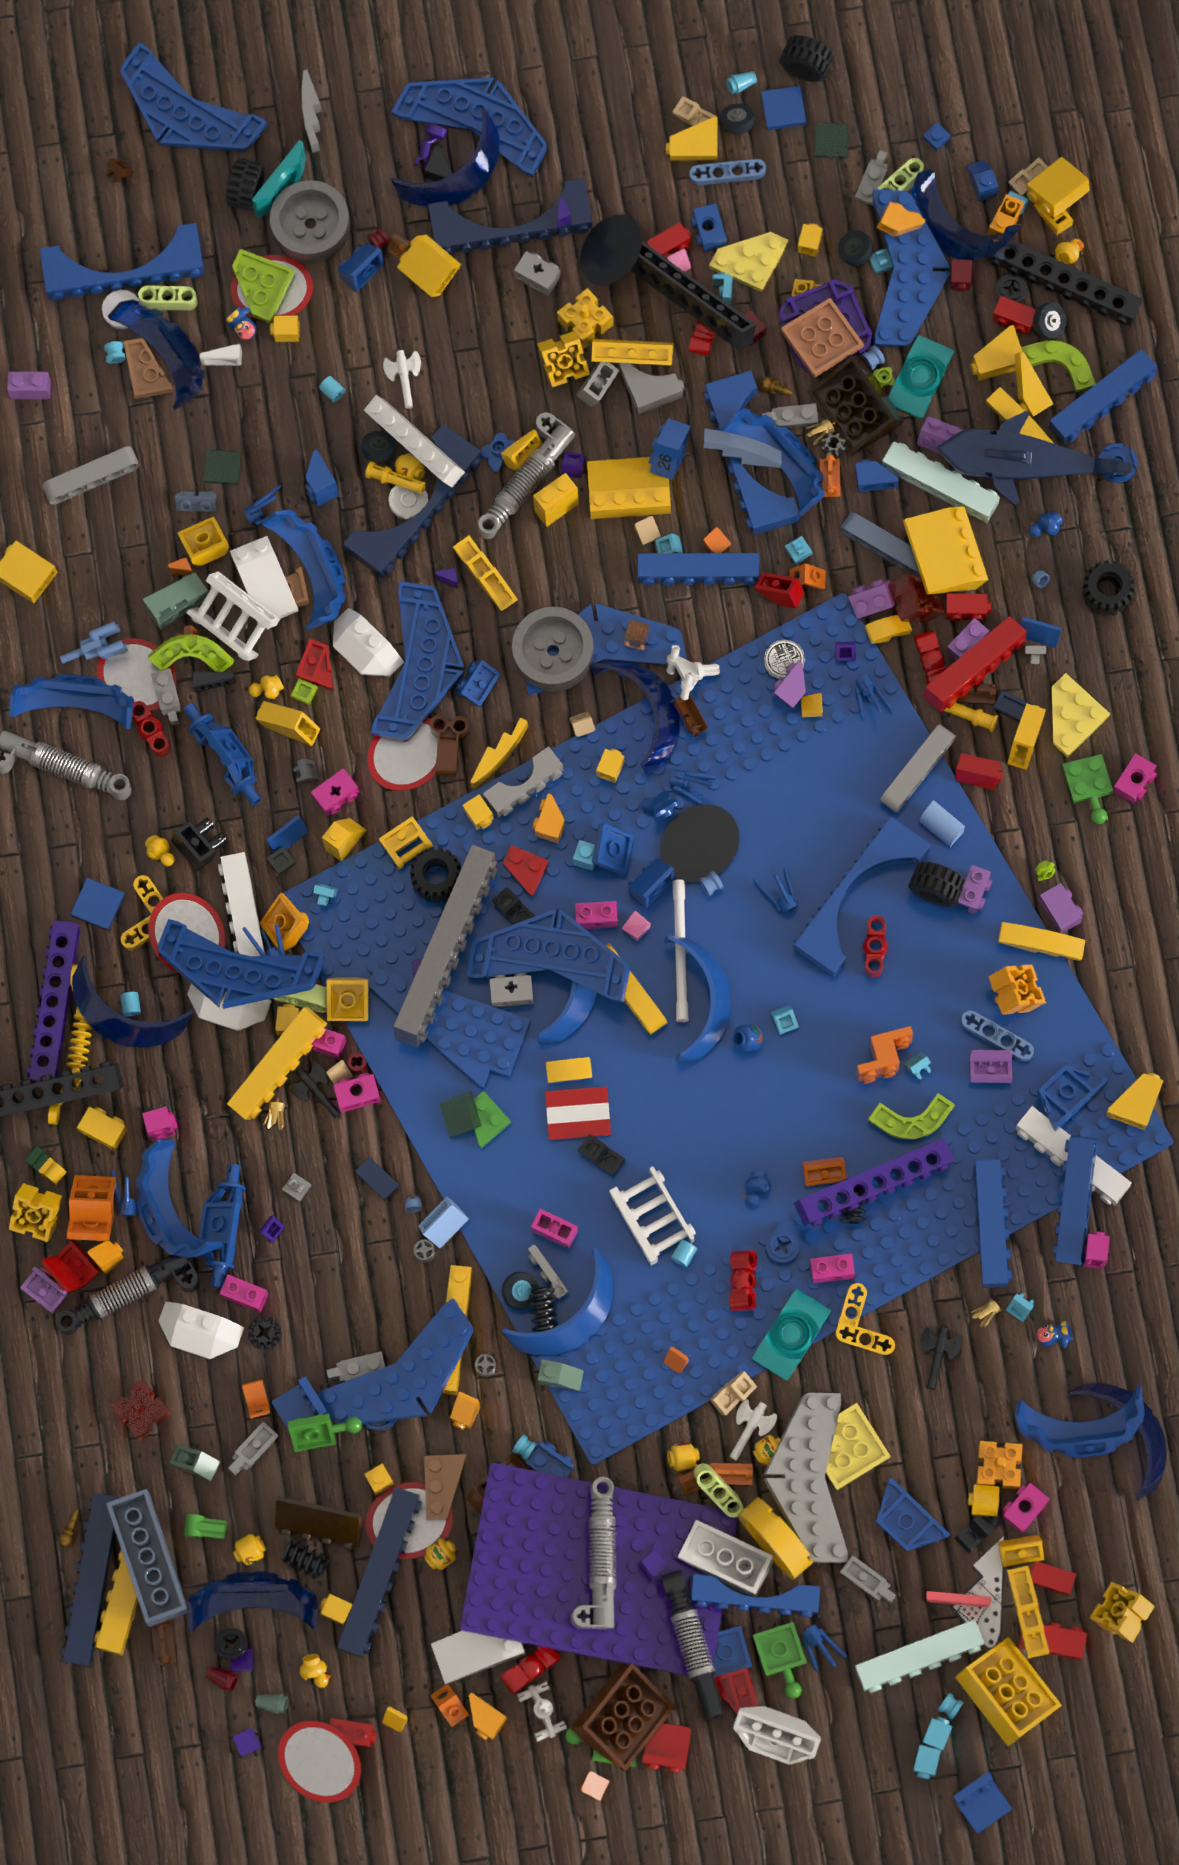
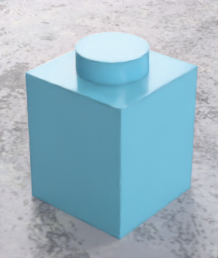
(584, 855)
(937, 1733)
(926, 1762)

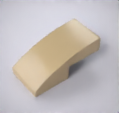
(691, 112)
(1020, 181)
(731, 1393)

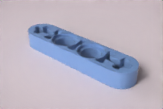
(727, 168)
(999, 1032)

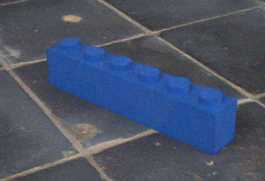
(1103, 396)
(698, 568)
(1076, 1199)
(991, 1223)

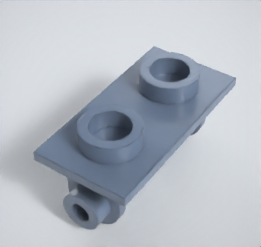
(189, 502)

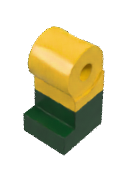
(45, 1166)

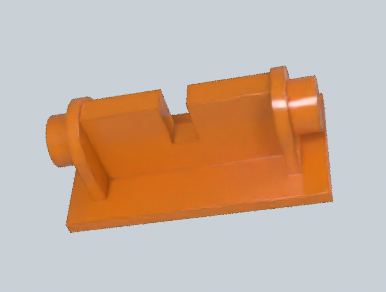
(831, 473)
(734, 1473)

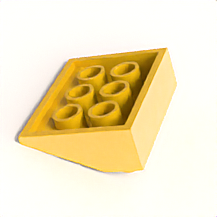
(626, 489)
(946, 551)
(1008, 1691)

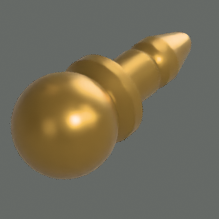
(767, 384)
(67, 1538)

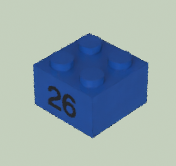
(669, 448)

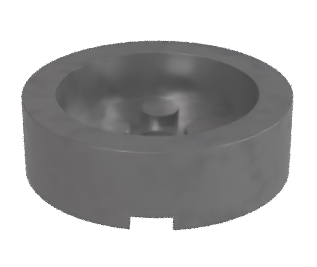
(304, 203)
(558, 629)

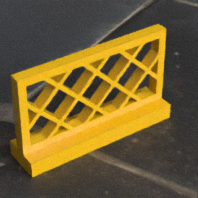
(632, 351)

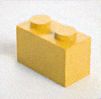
(102, 1128)

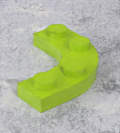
(1064, 355)
(193, 646)
(915, 1127)

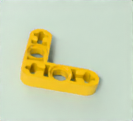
(131, 932)
(852, 1324)

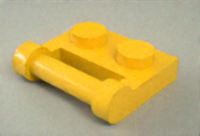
(403, 836)

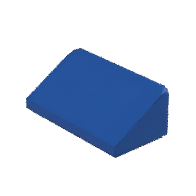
(1041, 632)
(287, 834)

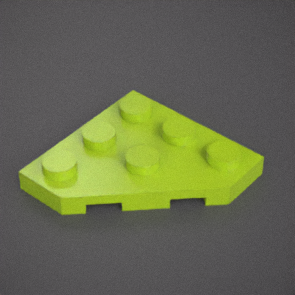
(262, 283)

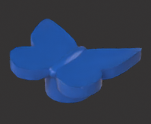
(494, 451)
(661, 805)

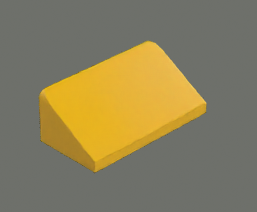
(1021, 1550)

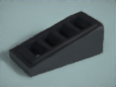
(209, 680)

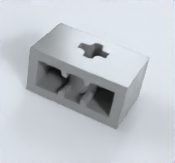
(542, 281)
(597, 383)
(522, 990)

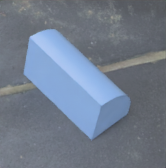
(942, 824)
(443, 1222)

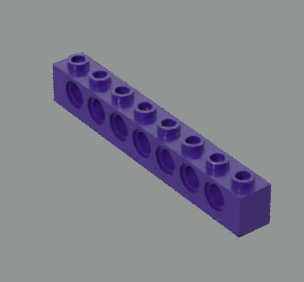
(71, 933)
(937, 1151)

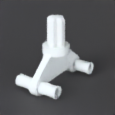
(689, 671)
(542, 1709)

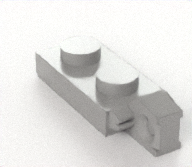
(872, 178)
(794, 415)
(166, 694)
(548, 1272)
(356, 1367)
(253, 1448)
(867, 1579)

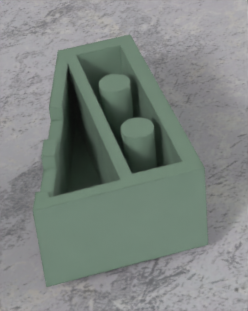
(175, 600)

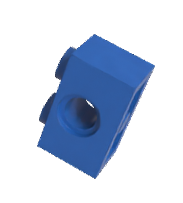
(708, 216)

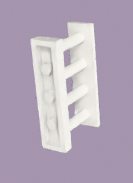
(249, 607)
(642, 1233)

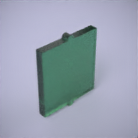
(831, 140)
(222, 467)
(460, 1114)

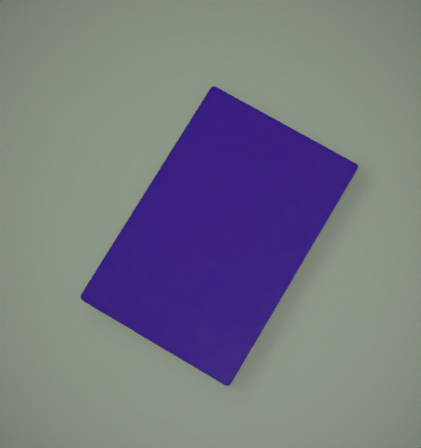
(536, 1564)

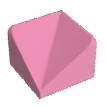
(680, 259)
(636, 926)

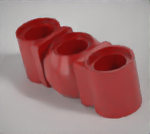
(701, 340)
(930, 655)
(153, 737)
(875, 937)
(743, 1280)
(530, 1668)

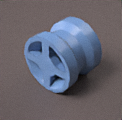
(873, 357)
(711, 883)

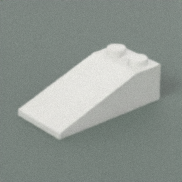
(264, 577)
(726, 1558)
(472, 1653)

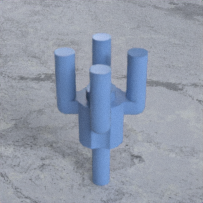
(97, 644)

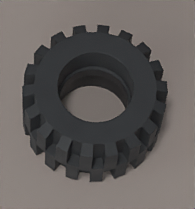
(806, 58)
(244, 183)
(1113, 573)
(423, 863)
(936, 884)

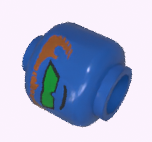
(747, 1037)

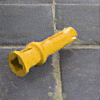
(387, 476)
(977, 716)

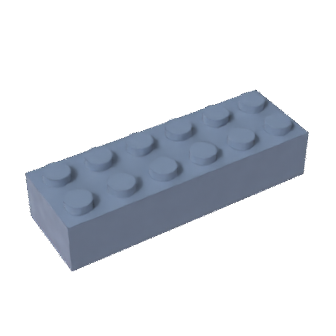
(147, 1558)

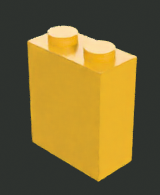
(1057, 187)
(428, 265)
(556, 499)
(25, 571)

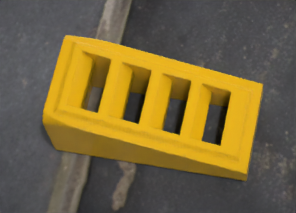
(1056, 228)
(511, 454)

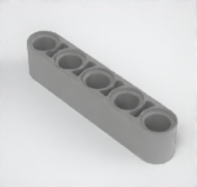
(90, 475)
(918, 768)

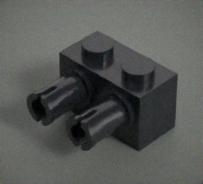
(194, 846)

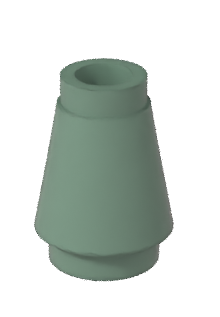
(273, 1703)

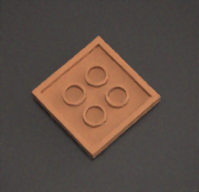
(822, 337)

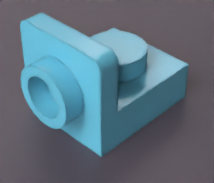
(725, 282)

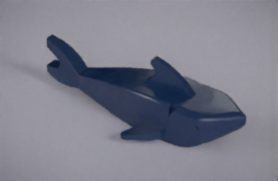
(1014, 456)

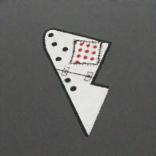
(990, 1585)

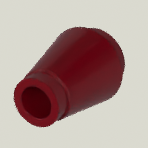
(222, 1678)

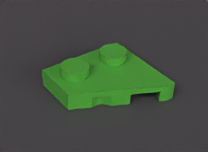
(491, 1119)

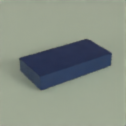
(1010, 705)
(377, 1178)

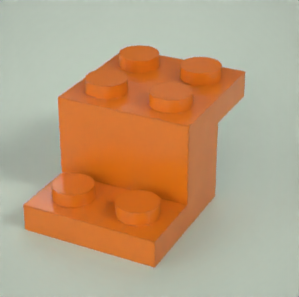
(884, 1055)
(91, 1208)

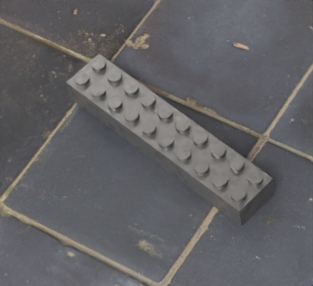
(445, 946)

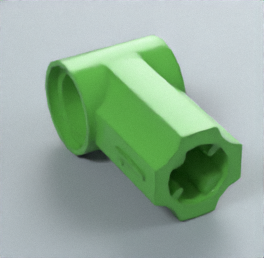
(199, 1526)

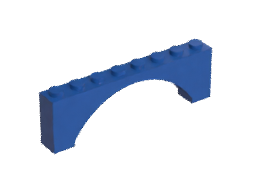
(176, 261)
(763, 507)
(891, 846)

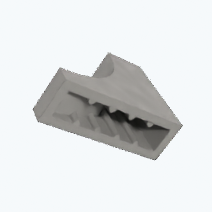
(650, 390)

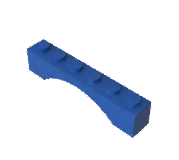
(710, 1590)

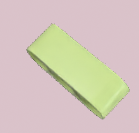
(903, 174)
(160, 292)
(314, 999)
(714, 1481)

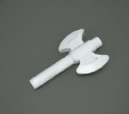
(403, 368)
(754, 1420)

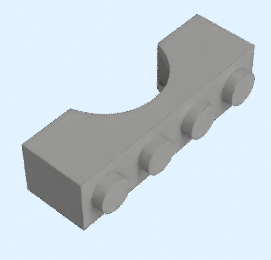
(503, 797)

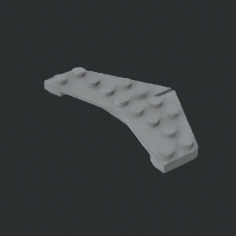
(803, 1490)

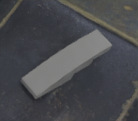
(310, 107)

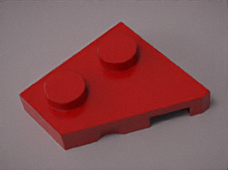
(316, 665)
(525, 868)
(737, 1689)

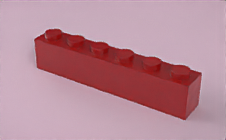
(975, 664)

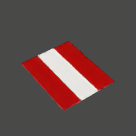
(578, 1113)

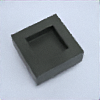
(281, 861)

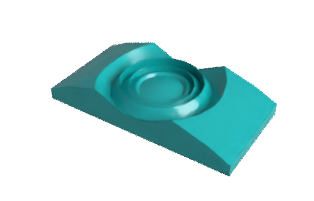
(285, 175)
(920, 377)
(791, 1335)

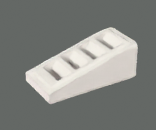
(223, 356)

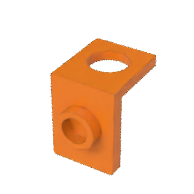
(810, 576)
(256, 1398)
(450, 1705)

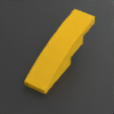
(1008, 408)
(485, 573)
(496, 757)
(1041, 941)
(1028, 1611)

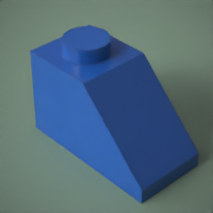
(982, 180)
(873, 476)

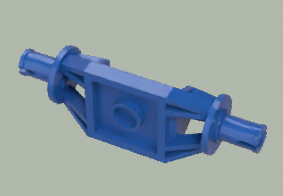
(230, 751)
(220, 1224)

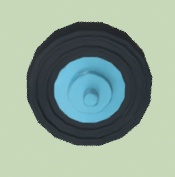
(517, 1290)

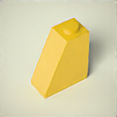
(695, 143)
(997, 356)
(288, 722)
(1026, 736)
(342, 837)
(1137, 1102)

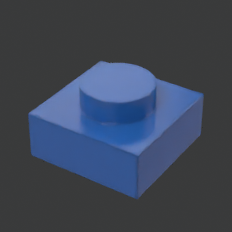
(936, 136)

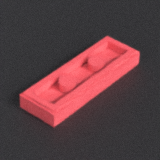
(958, 1599)

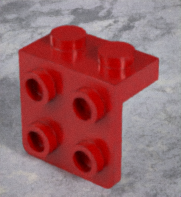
(71, 1267)
(668, 1748)

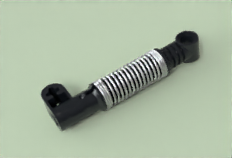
(146, 1280)
(693, 1645)

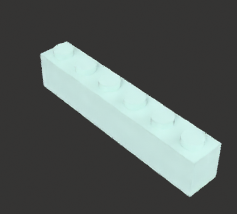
(940, 481)
(920, 1655)

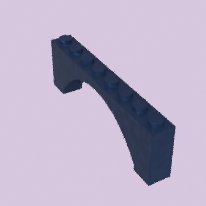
(461, 235)
(383, 548)

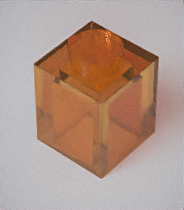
(637, 634)

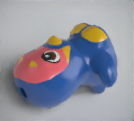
(242, 325)
(1052, 1334)

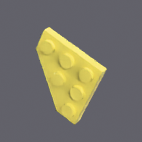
(751, 259)
(1073, 715)
(853, 1448)

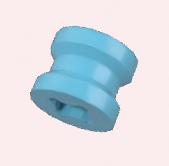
(114, 352)
(524, 1447)
(950, 1706)

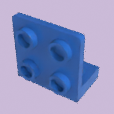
(299, 1403)
(982, 1802)

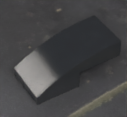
(511, 906)
(601, 1155)
(977, 1531)

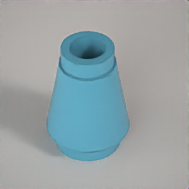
(740, 82)

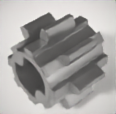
(833, 439)

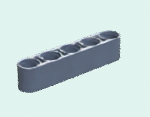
(880, 542)

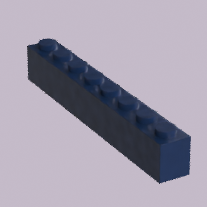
(379, 1572)
(91, 1583)

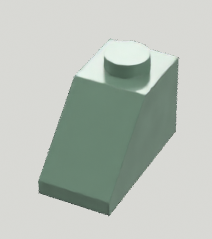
(560, 1375)
(194, 1462)

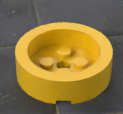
(775, 1538)

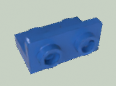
(477, 682)
(547, 1461)

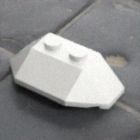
(364, 646)
(233, 1017)
(199, 1330)
(776, 1734)

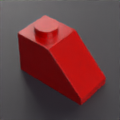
(780, 589)

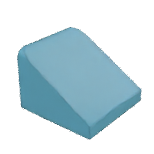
(669, 544)
(784, 1019)

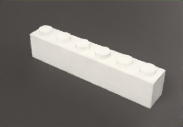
(414, 441)
(241, 903)
(1038, 1130)

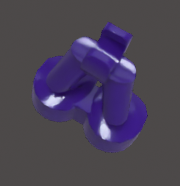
(436, 133)

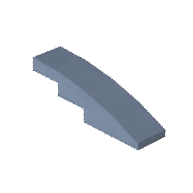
(749, 450)

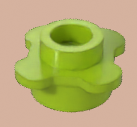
(887, 372)
(1045, 870)

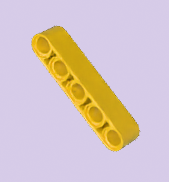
(642, 1004)

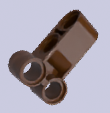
(448, 743)

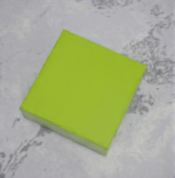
(303, 692)

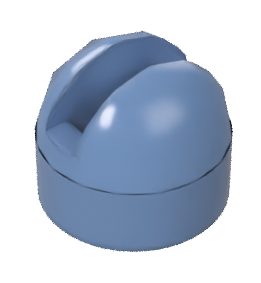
(1044, 578)
(413, 1205)

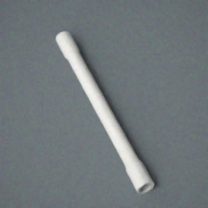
(680, 952)

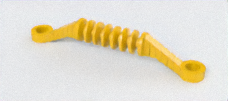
(77, 1058)

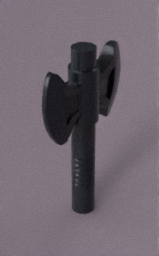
(309, 1082)
(940, 1345)

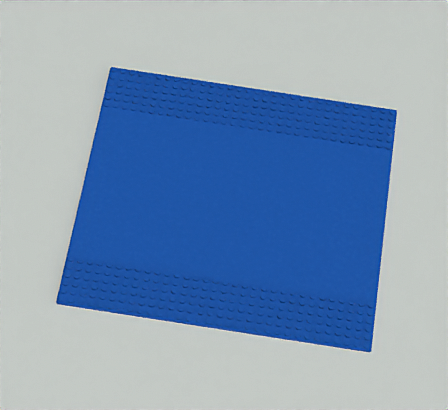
(801, 803)

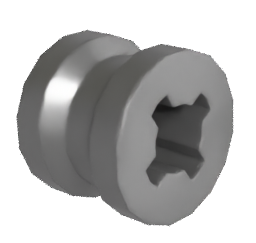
(423, 1247)
(485, 1361)

